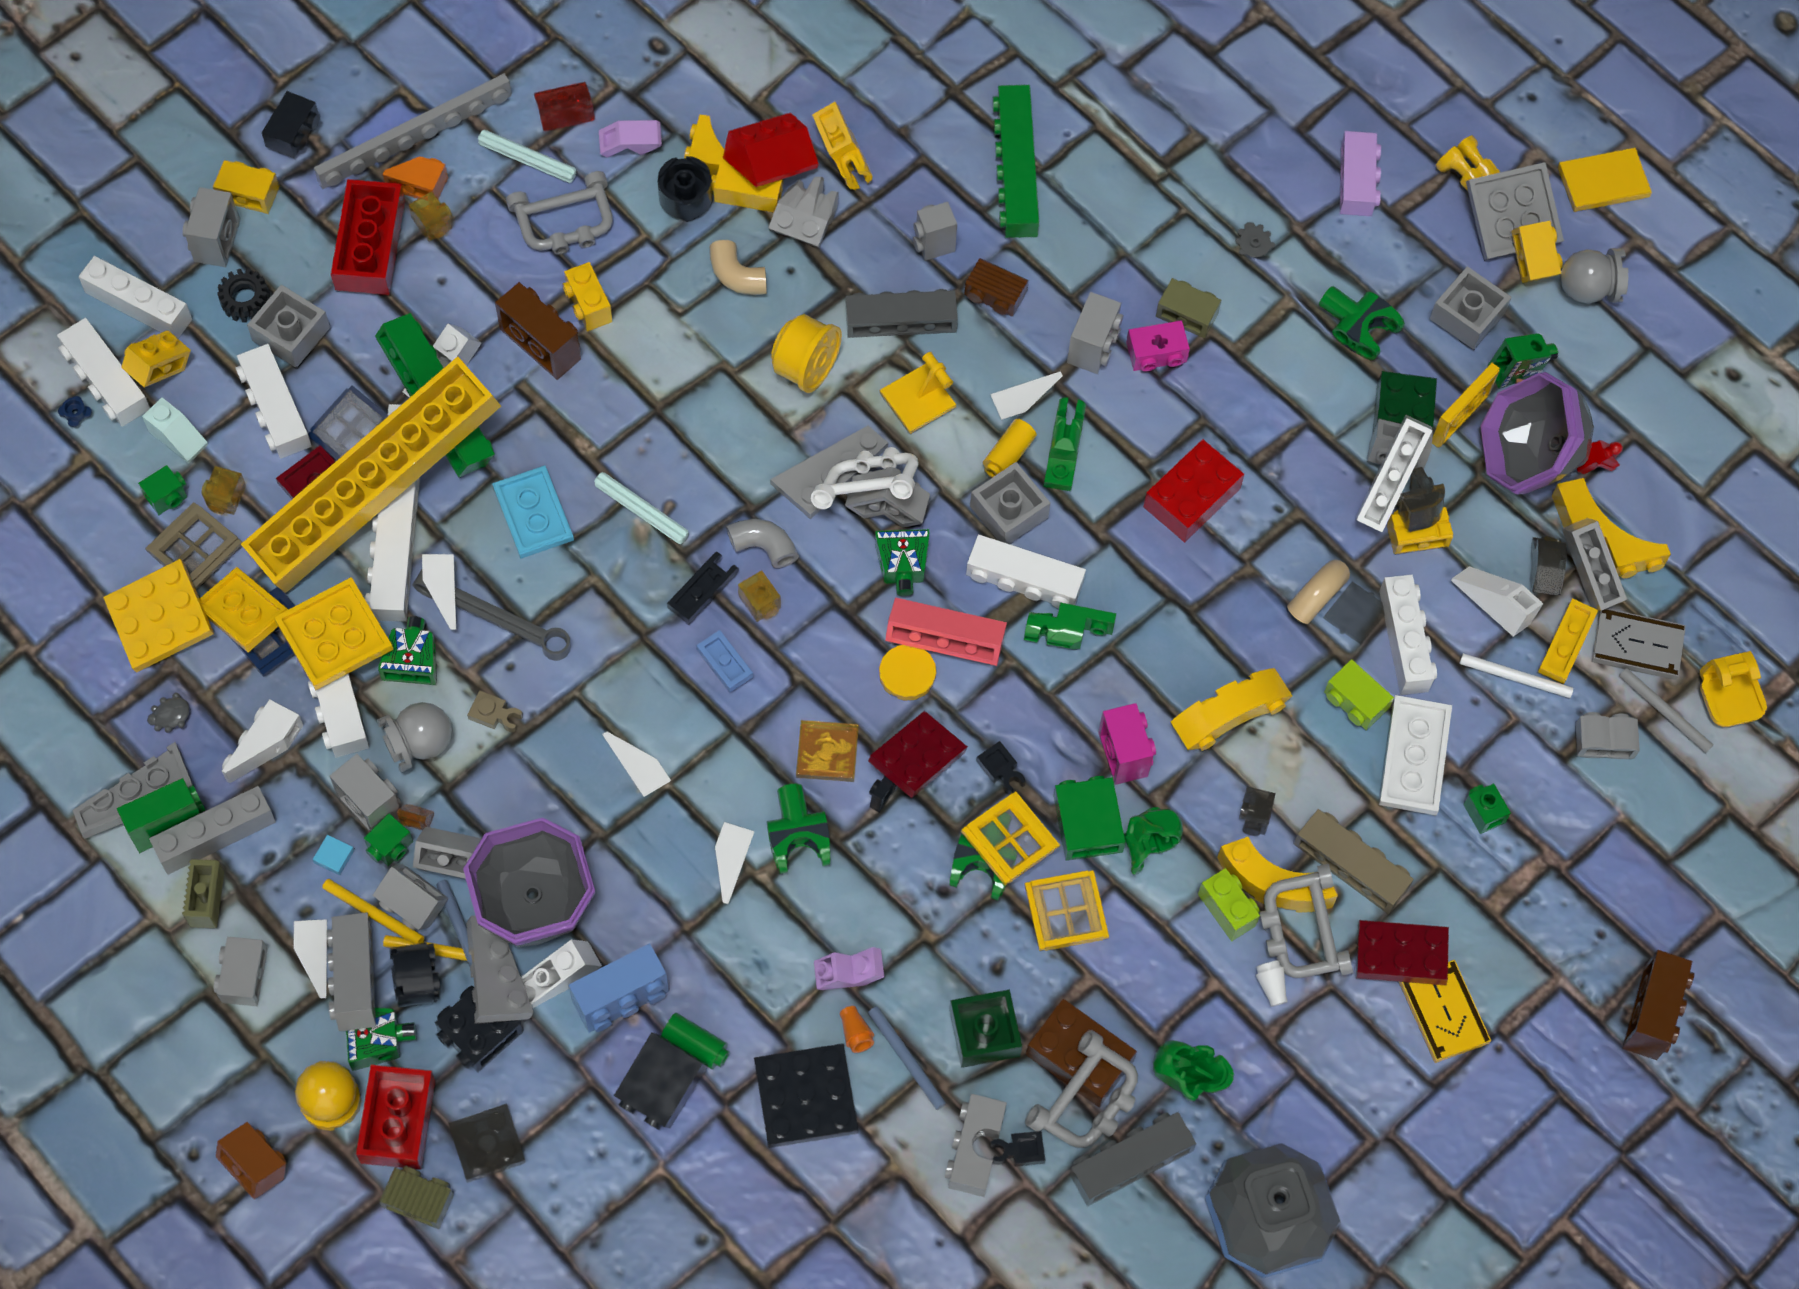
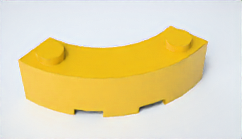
(1232, 706)
(1259, 874)

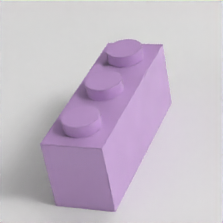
(1359, 173)

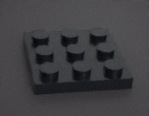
(806, 1095)

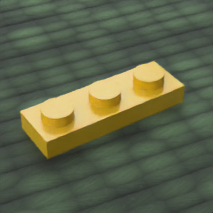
(1568, 641)

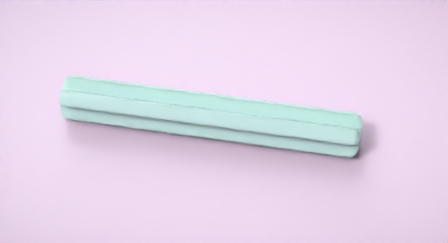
(527, 156)
(641, 508)

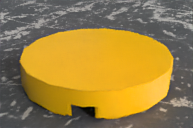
(907, 672)

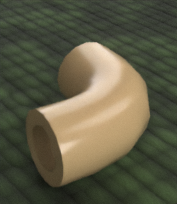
(733, 274)
(1319, 591)

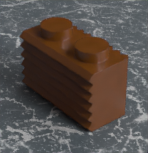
(996, 287)

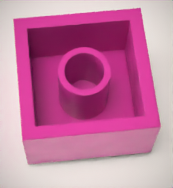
(1126, 743)

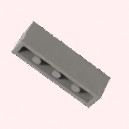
(212, 830)
(352, 972)

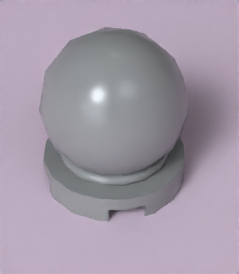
(1592, 275)
(418, 732)

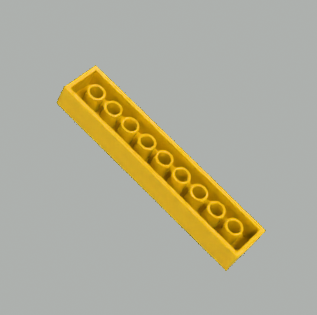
(371, 475)

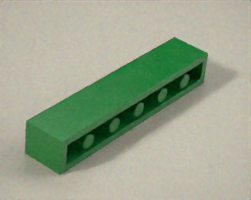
(1017, 161)
(415, 366)

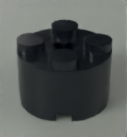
(685, 188)
(413, 974)

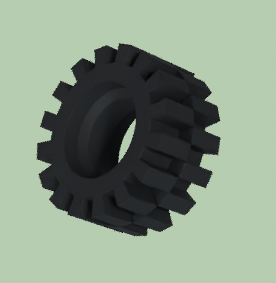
(236, 283)

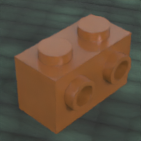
(251, 1160)

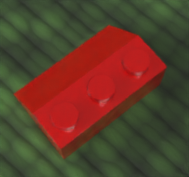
(771, 149)

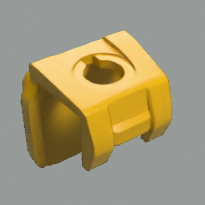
(1733, 689)

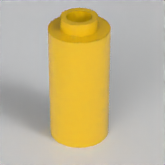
(1009, 447)

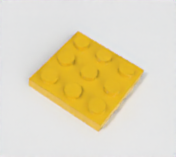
(158, 615)
(333, 633)

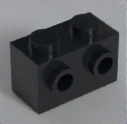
(291, 124)

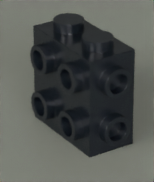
(474, 1042)

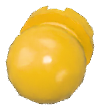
(327, 1095)

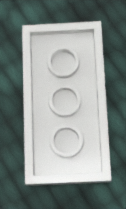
(1415, 755)

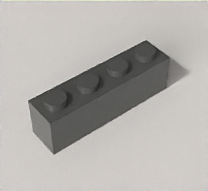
(901, 313)
(1132, 1158)

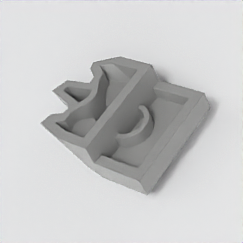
(805, 212)

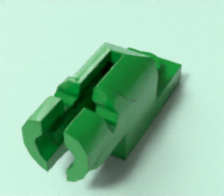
(1064, 447)
(1069, 625)

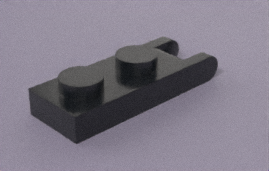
(701, 589)

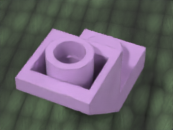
(637, 136)
(848, 971)

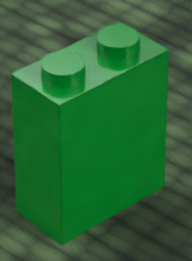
(159, 812)
(1089, 818)

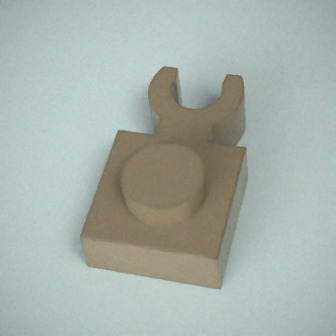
(491, 710)

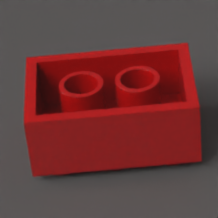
(1193, 490)
(395, 1117)

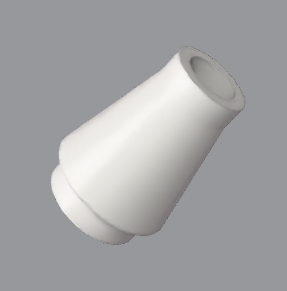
(1272, 981)

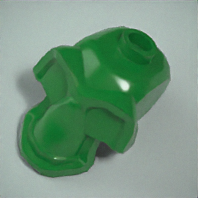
(1152, 832)
(1192, 1069)

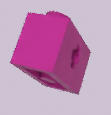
(1157, 346)

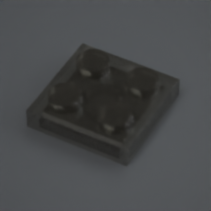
(487, 1143)

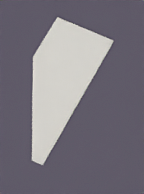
(1023, 396)
(439, 580)
(641, 767)
(730, 855)
(311, 948)

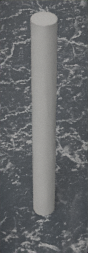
(1666, 710)

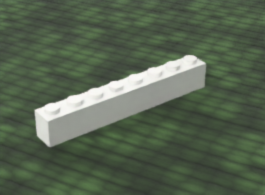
(393, 554)

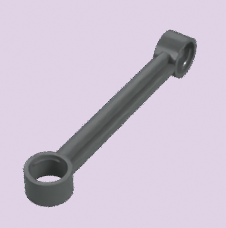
(504, 620)

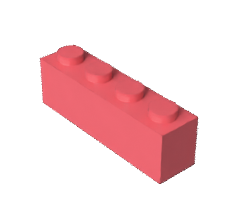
(946, 631)

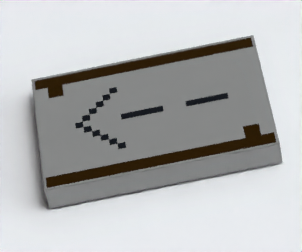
(1638, 643)

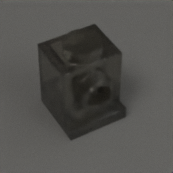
(1256, 811)

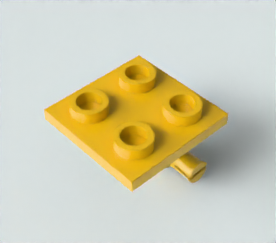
(920, 394)

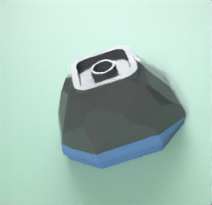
(1266, 1234)

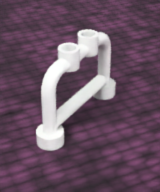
(900, 485)

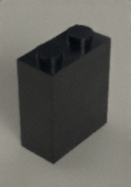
(660, 1081)

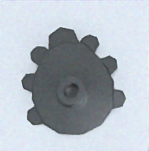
(1254, 240)
(169, 714)

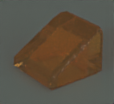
(415, 816)

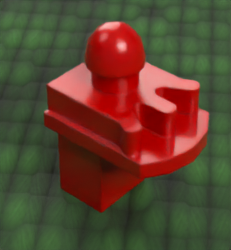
(1602, 455)

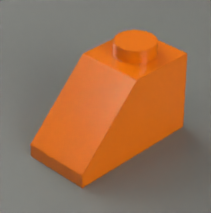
(418, 176)

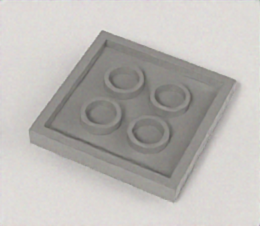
(1508, 202)

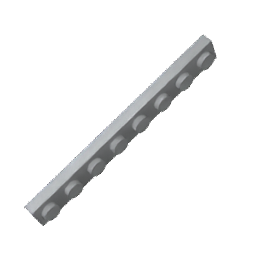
(413, 131)

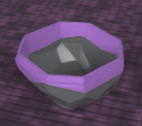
(1536, 433)
(527, 860)

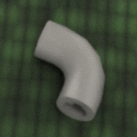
(766, 536)

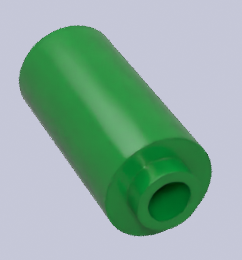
(696, 1040)

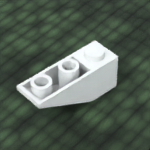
(454, 342)
(1502, 599)
(268, 737)
(559, 970)

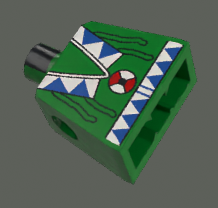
(1522, 358)
(902, 557)
(412, 655)
(378, 1043)

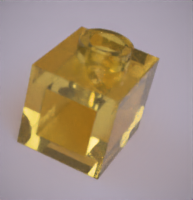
(431, 216)
(223, 490)
(759, 596)

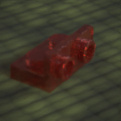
(564, 106)

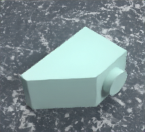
(174, 430)

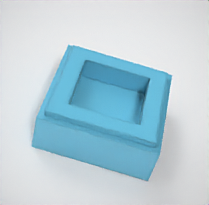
(333, 854)

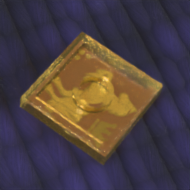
(827, 751)

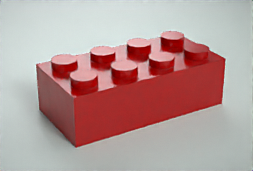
(368, 237)

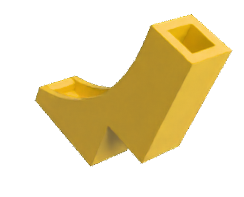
(727, 182)
(1627, 551)

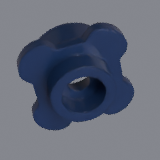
(69, 406)

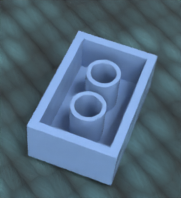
(619, 988)

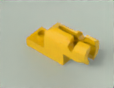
(841, 144)

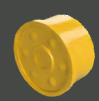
(806, 351)

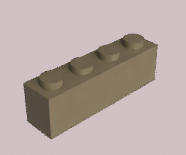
(1354, 860)

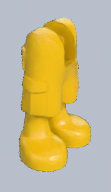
(1455, 160)

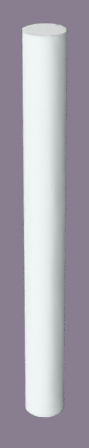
(1516, 675)

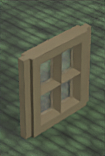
(196, 541)

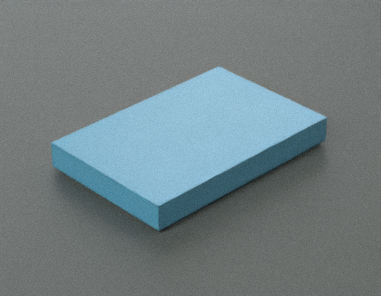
(533, 512)

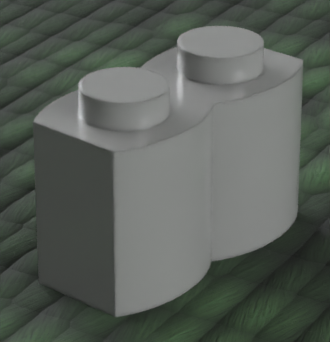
(1607, 736)

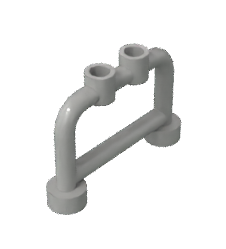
(558, 242)
(1277, 947)
(1090, 1045)

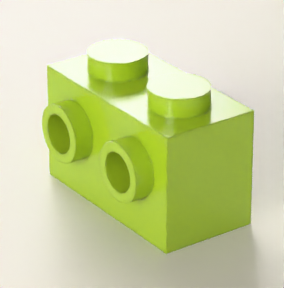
(1358, 695)
(1229, 904)

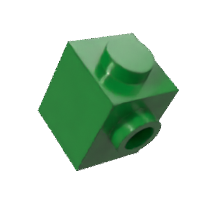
(163, 489)
(1486, 807)
(388, 841)

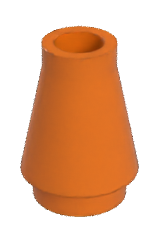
(856, 1031)

